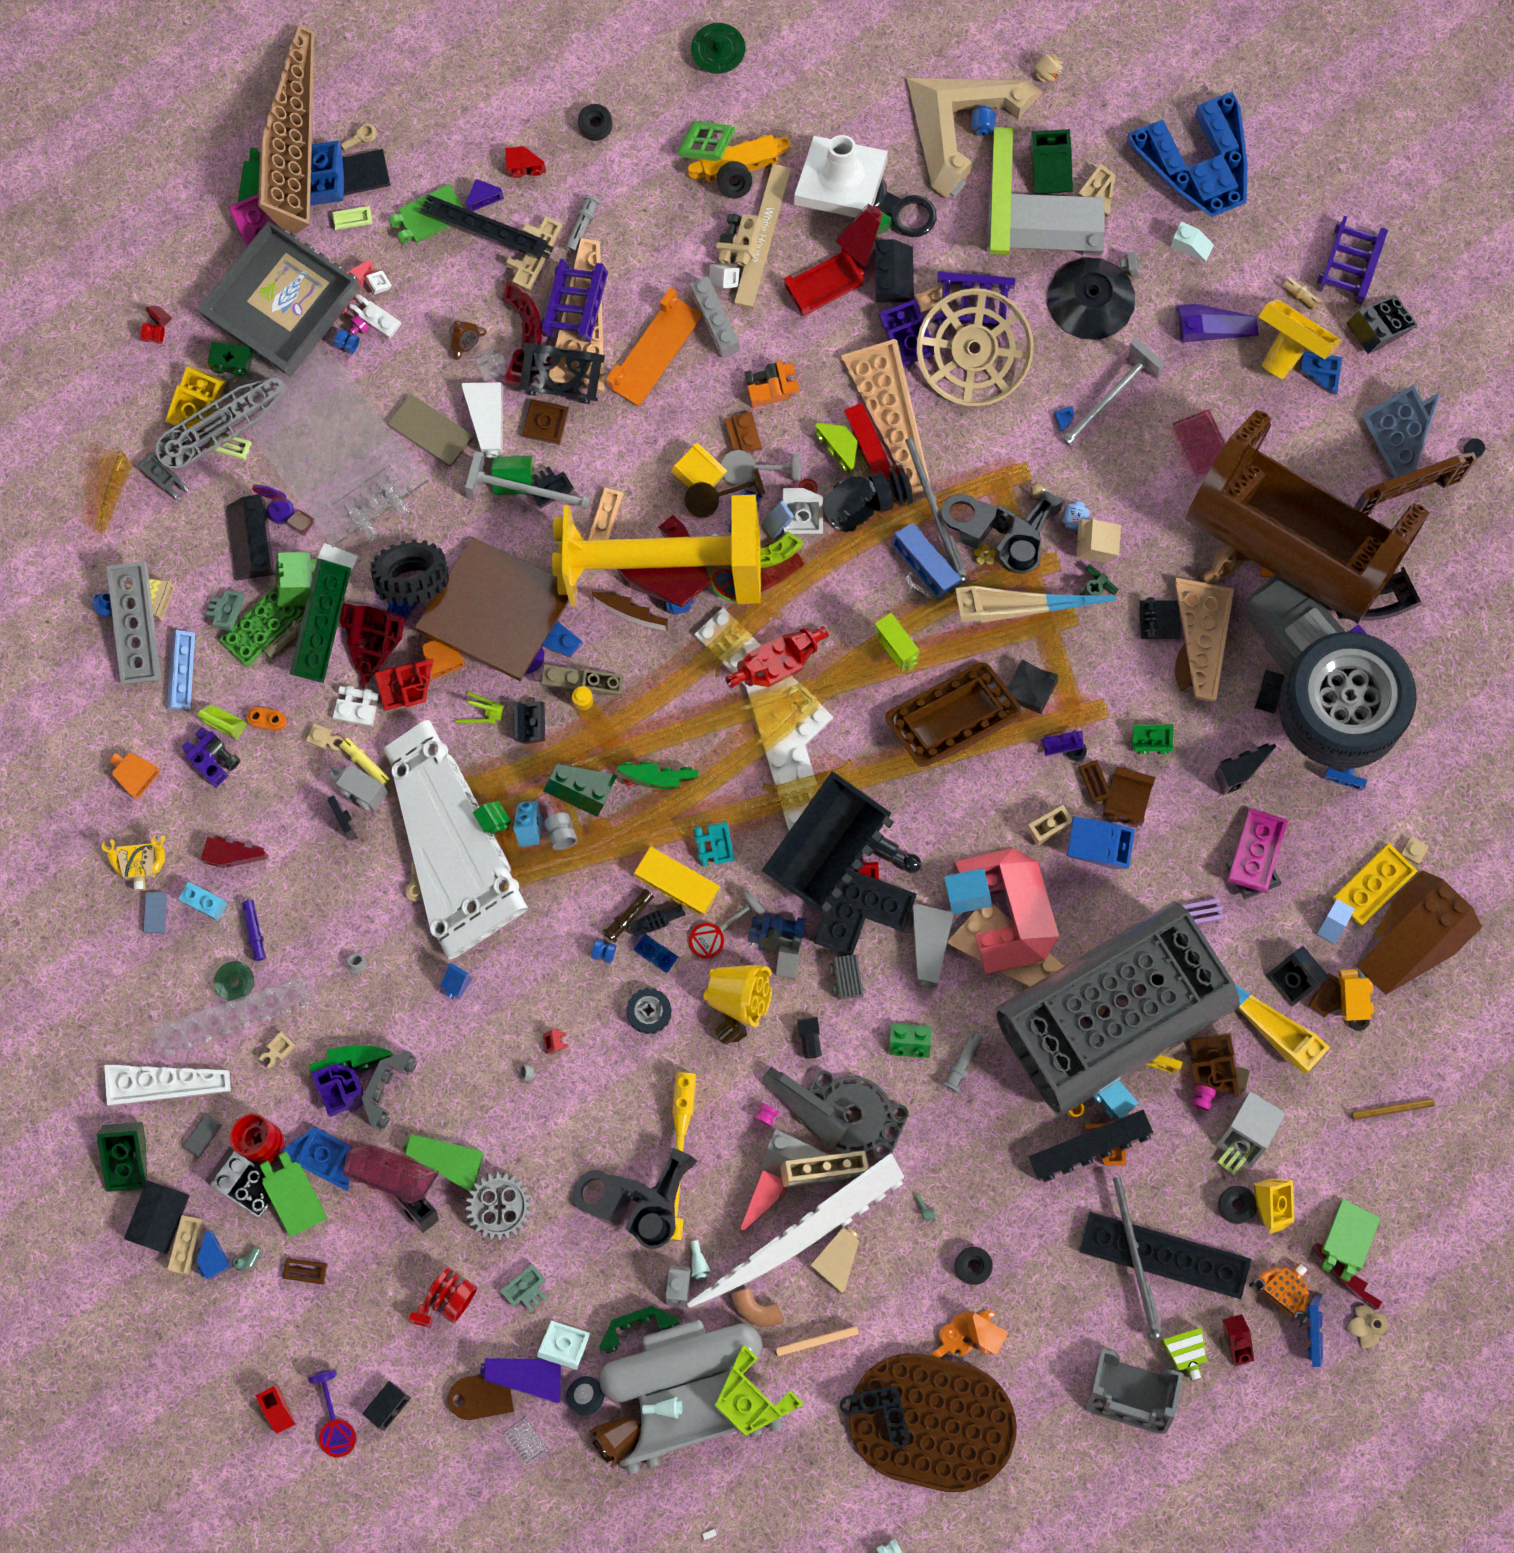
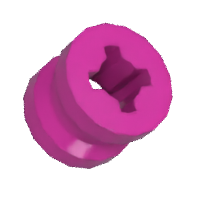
(766, 1114)

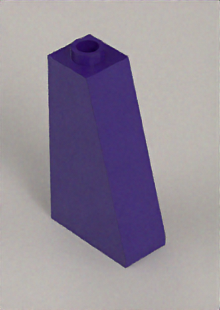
(529, 1376)

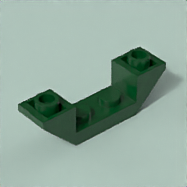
(611, 1338)

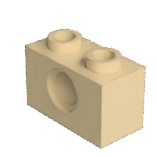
(1050, 825)

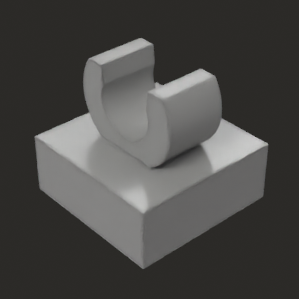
(1131, 264)

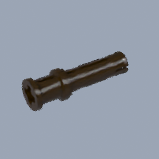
(622, 922)

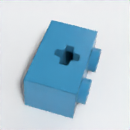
(528, 823)

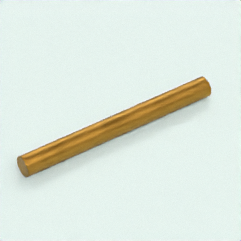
(1392, 1109)

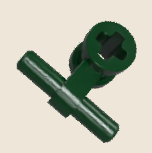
(1095, 587)

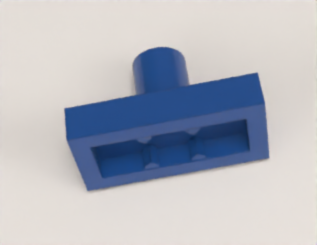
(1345, 778)

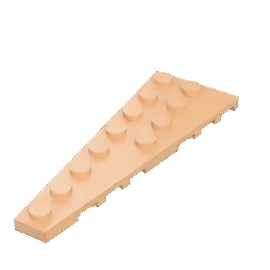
(586, 259)
(884, 388)

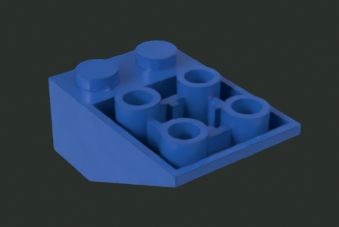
(1100, 843)

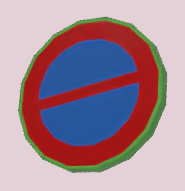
(723, 583)

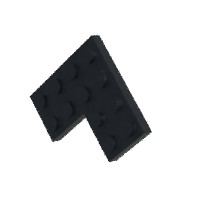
(860, 901)

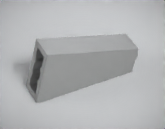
(930, 940)

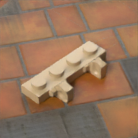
(528, 268)

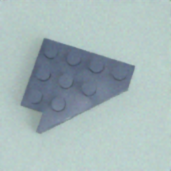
(1402, 428)

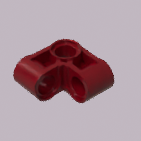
(514, 372)

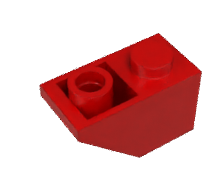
(523, 162)
(275, 1409)

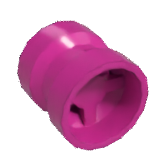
(1203, 1097)

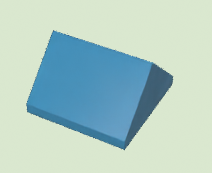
(968, 891)

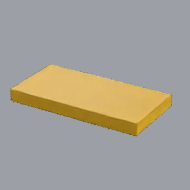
(1376, 883)

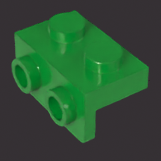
(1152, 738)
(910, 1040)

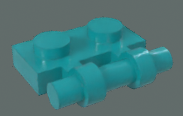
(720, 841)

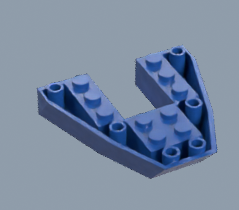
(1214, 183)

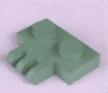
(225, 610)
(525, 1288)

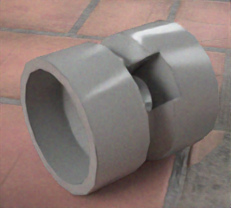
(561, 831)

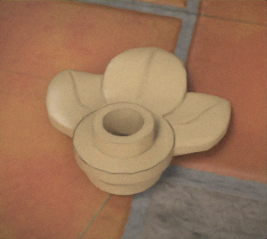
(1364, 1326)

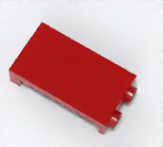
(824, 282)

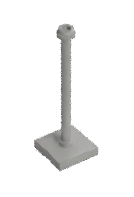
(1145, 359)
(477, 477)

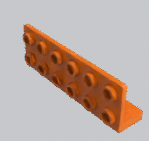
(654, 349)

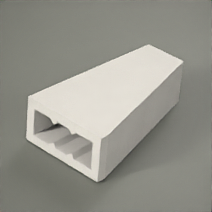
(486, 411)

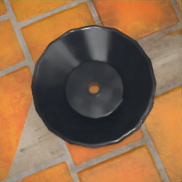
(1088, 314)

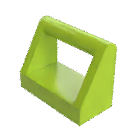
(222, 721)

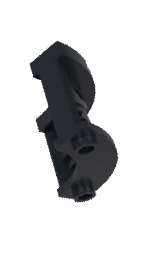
(541, 353)

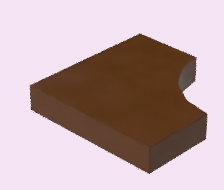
(1327, 997)

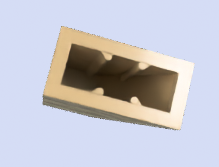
(837, 1259)

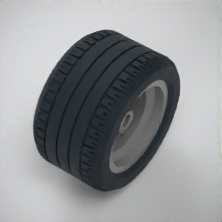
(1351, 741)

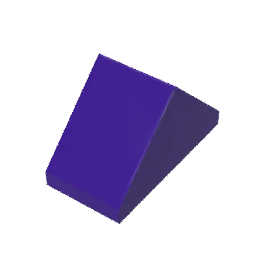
(482, 195)

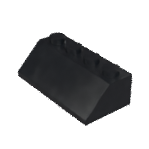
(250, 538)

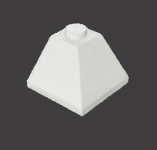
(806, 509)

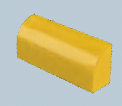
(676, 881)

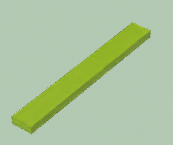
(1001, 191)

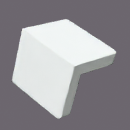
(724, 275)

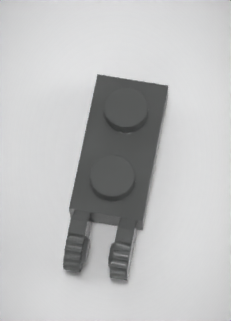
(161, 475)

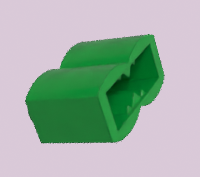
(492, 818)

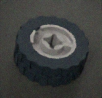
(649, 999)

